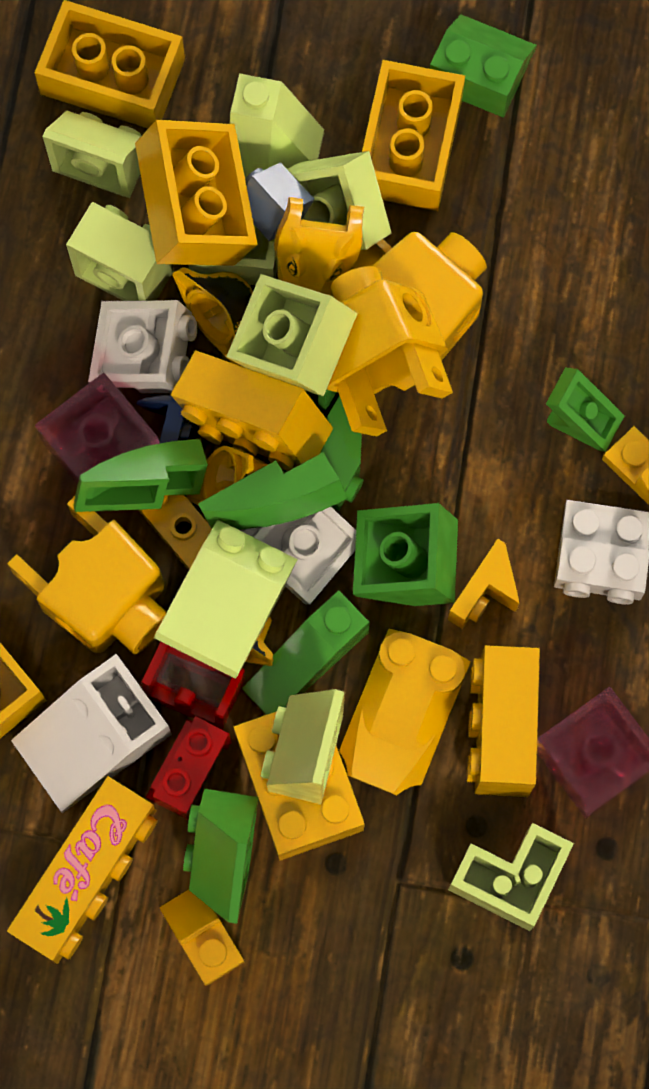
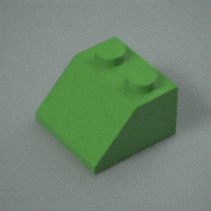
(487, 59)
(406, 555)
(221, 850)

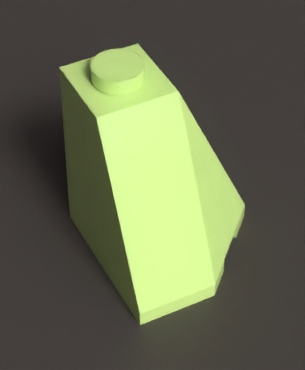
(272, 125)

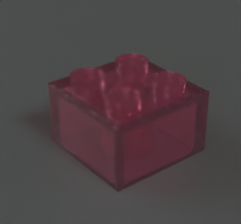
(93, 428)
(596, 752)

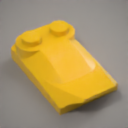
(402, 712)

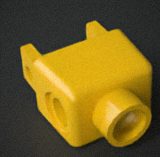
(444, 277)
(388, 346)
(101, 587)

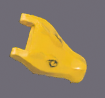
(315, 251)

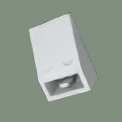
(91, 733)

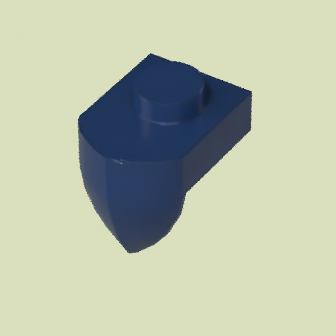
(175, 425)

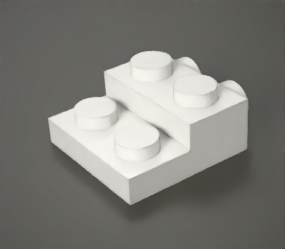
(143, 344)
(318, 542)
(603, 552)

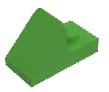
(583, 410)

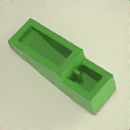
(142, 477)
(276, 497)

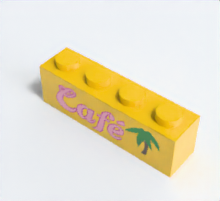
(83, 870)

